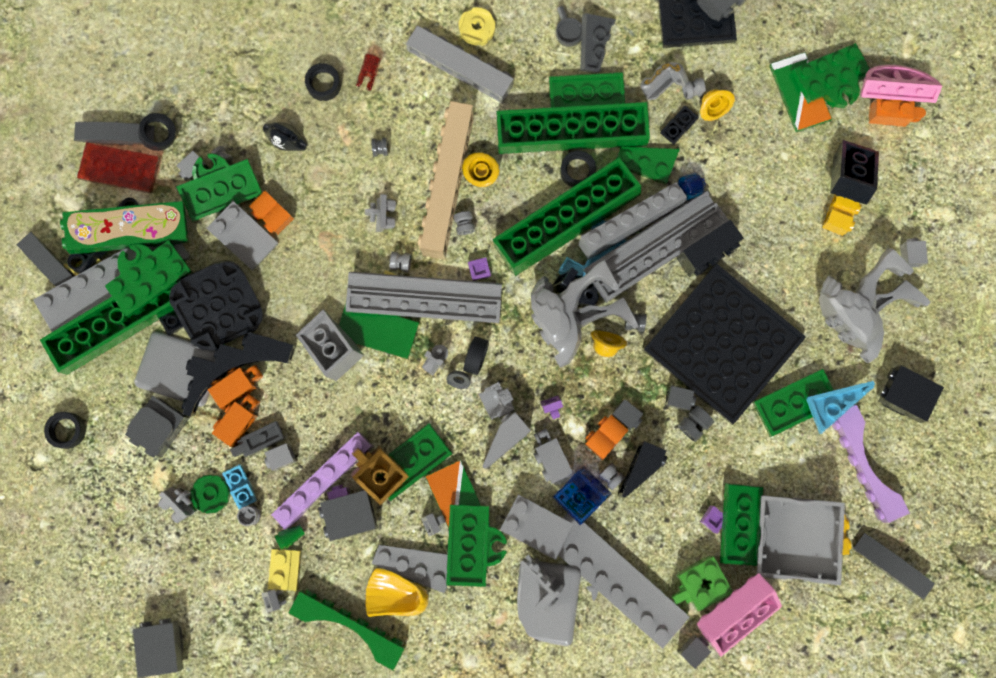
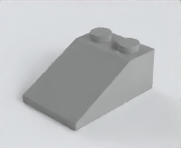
(242, 235)
(329, 346)
(508, 435)
(537, 527)

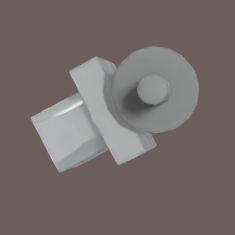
(379, 213)
(436, 359)
(178, 502)

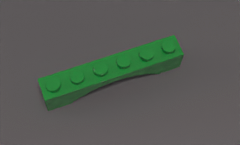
(310, 608)

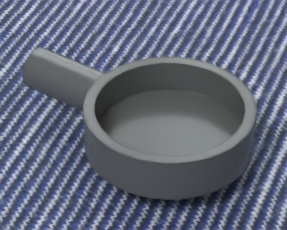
(568, 29)

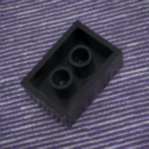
(855, 172)
(710, 249)

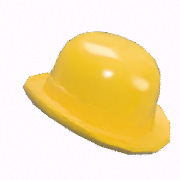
(716, 104)
(480, 169)
(607, 343)

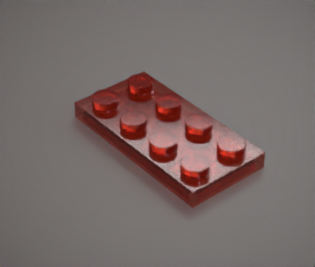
(118, 168)

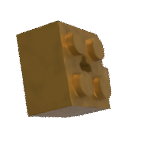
(380, 462)

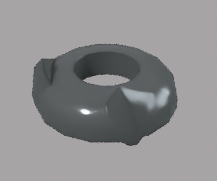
(456, 383)

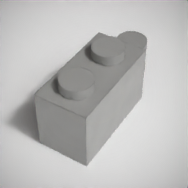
(552, 458)

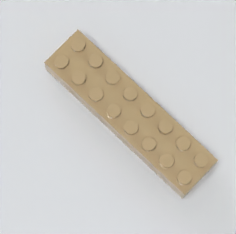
(446, 180)

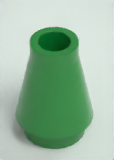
(289, 536)

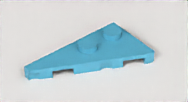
(830, 406)

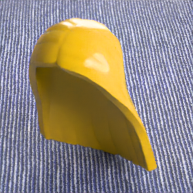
(394, 595)

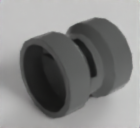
(641, 321)

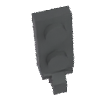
(259, 440)

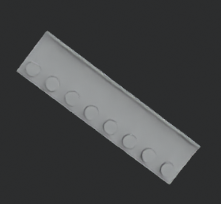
(659, 244)
(84, 290)
(423, 297)
(622, 584)

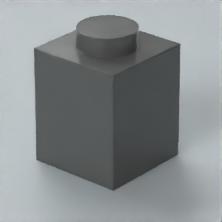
(680, 398)
(628, 415)
(695, 651)

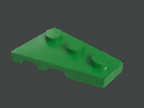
(649, 162)

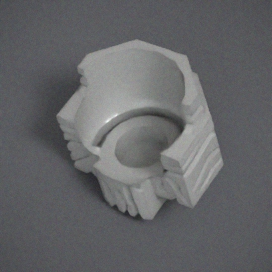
(497, 401)

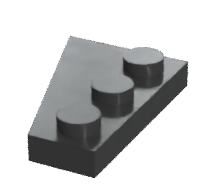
(593, 41)

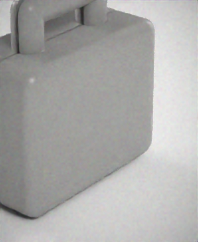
(165, 366)
(557, 623)

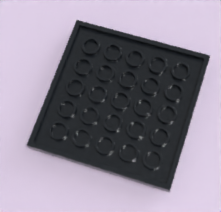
(724, 344)

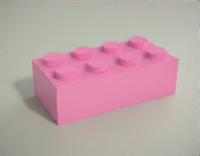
(739, 614)

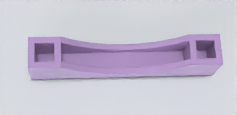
(320, 481)
(887, 503)

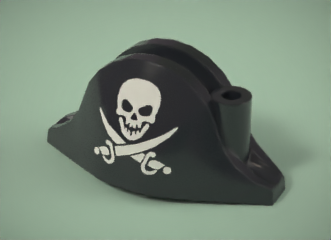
(284, 136)

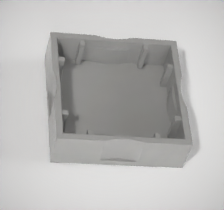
(801, 539)

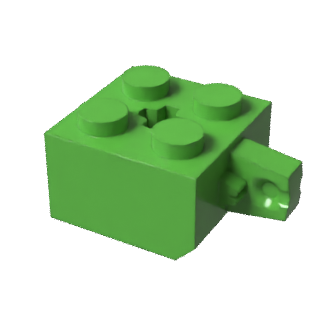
(691, 581)

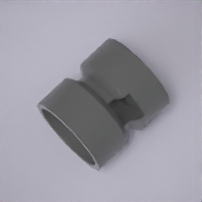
(696, 423)

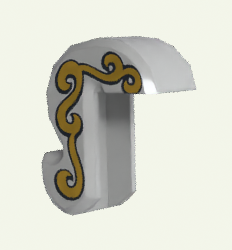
(663, 78)

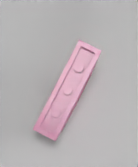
(900, 83)

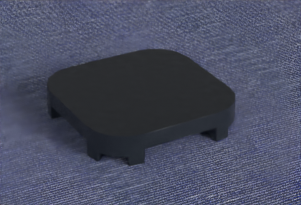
(216, 305)

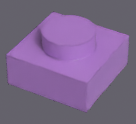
(479, 269)
(338, 491)
(713, 519)

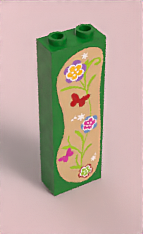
(122, 226)

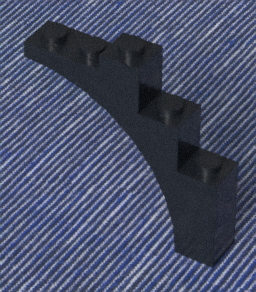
(205, 372)

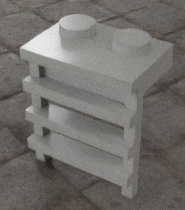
(551, 586)

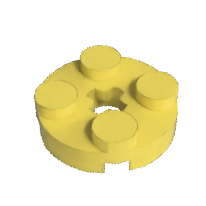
(472, 17)

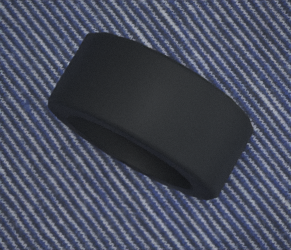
(318, 69)
(157, 117)
(582, 155)
(476, 355)
(50, 426)

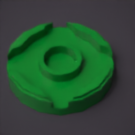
(210, 494)

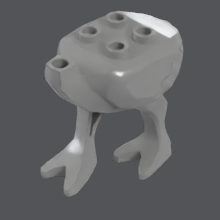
(857, 313)
(562, 320)

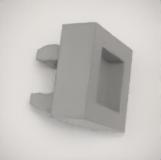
(432, 524)
(271, 601)

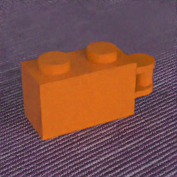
(894, 112)
(234, 386)
(236, 421)

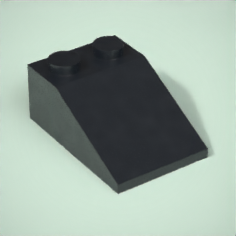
(644, 464)

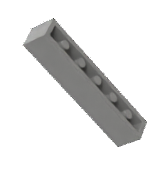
(460, 64)
(632, 220)

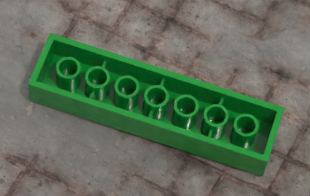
(573, 128)
(567, 216)
(99, 332)

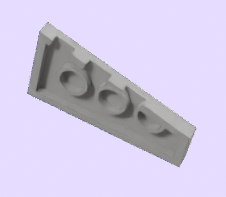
(416, 565)

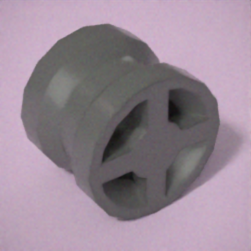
(380, 147)

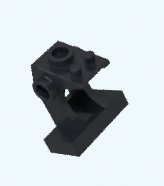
(588, 296)

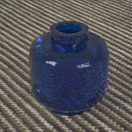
(692, 185)

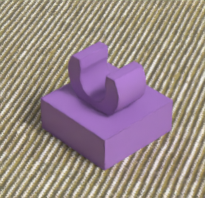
(552, 405)

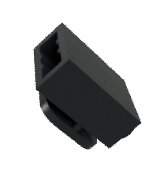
(910, 394)

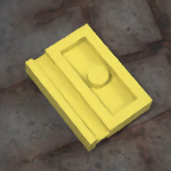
(284, 570)

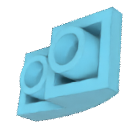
(240, 486)

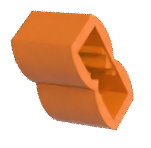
(271, 212)
(606, 437)

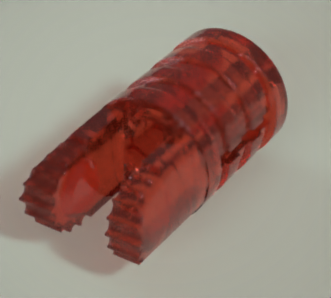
(369, 70)

